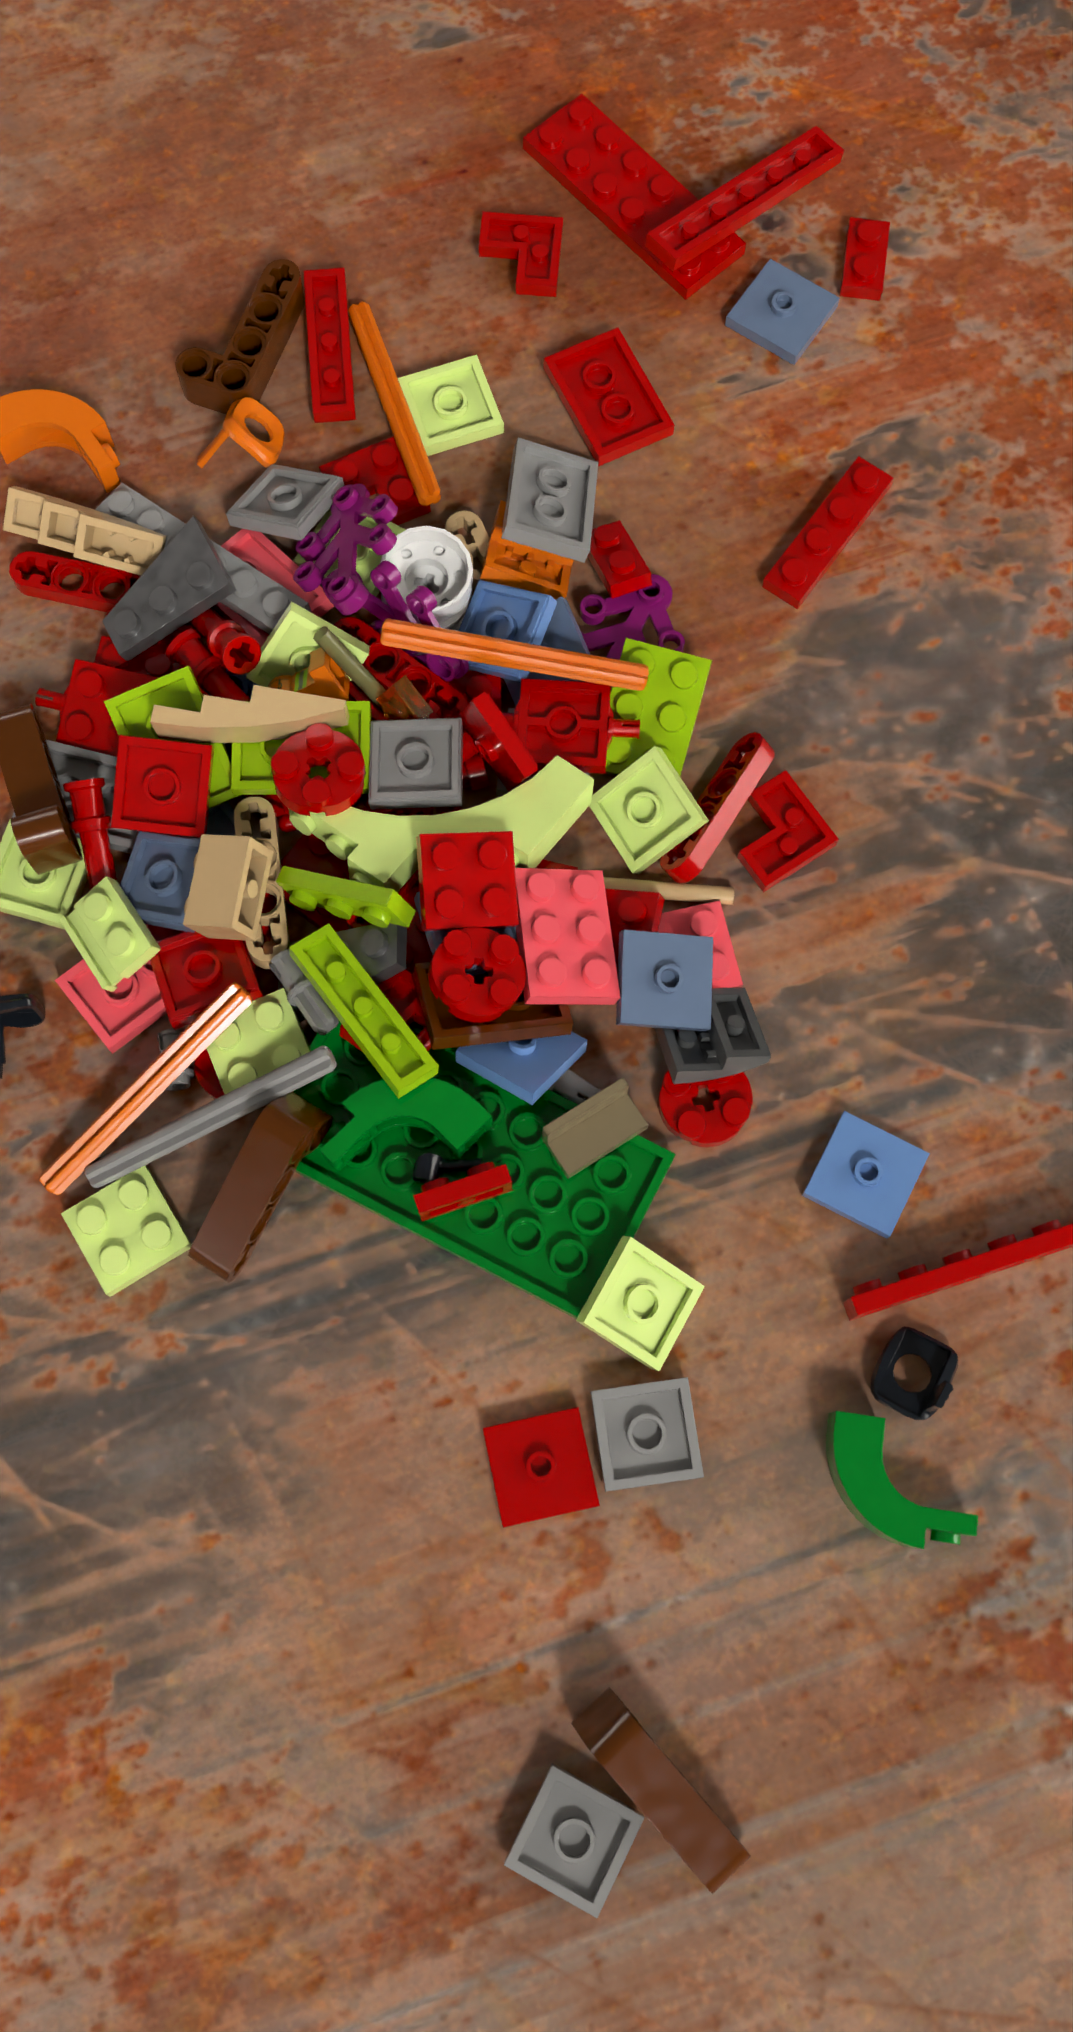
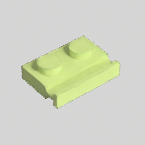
(109, 934)

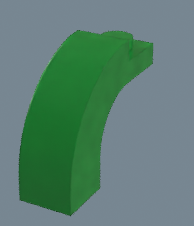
(431, 1106)
(861, 1481)

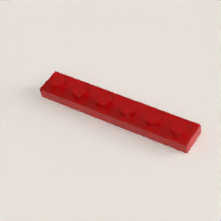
(743, 198)
(958, 1269)

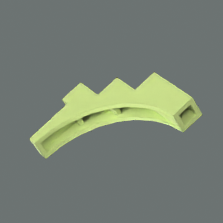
(384, 846)

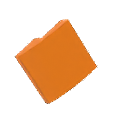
(522, 565)

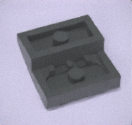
(725, 1050)

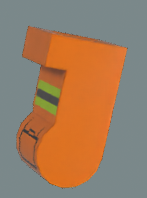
(320, 678)

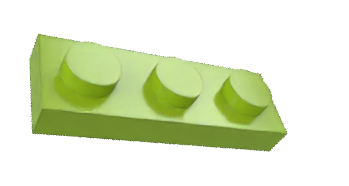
(345, 897)

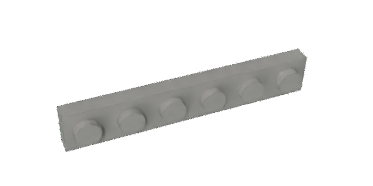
(257, 595)

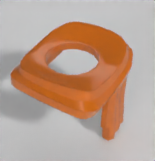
(234, 427)

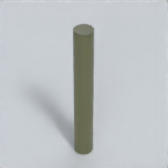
(349, 664)

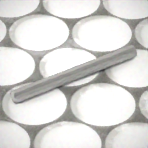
(211, 1116)

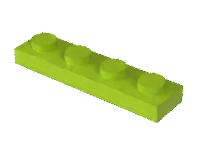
(364, 1010)

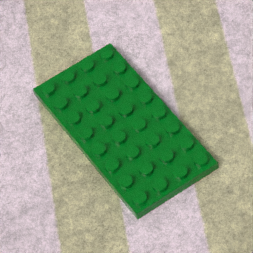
(540, 1237)

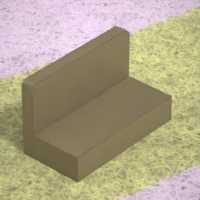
(593, 1128)

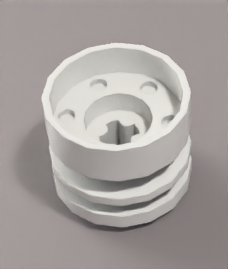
(438, 562)

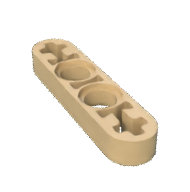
(268, 830)

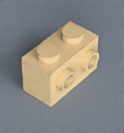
(228, 887)

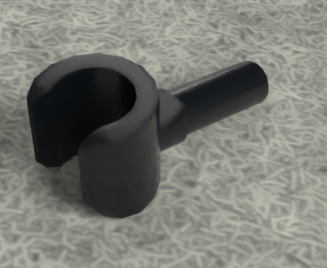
(429, 1166)

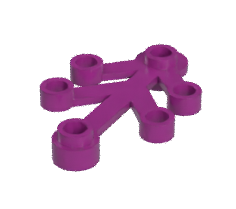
(349, 507)
(420, 602)
(642, 608)

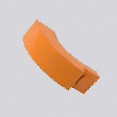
(56, 419)

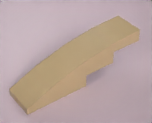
(82, 531)
(267, 717)

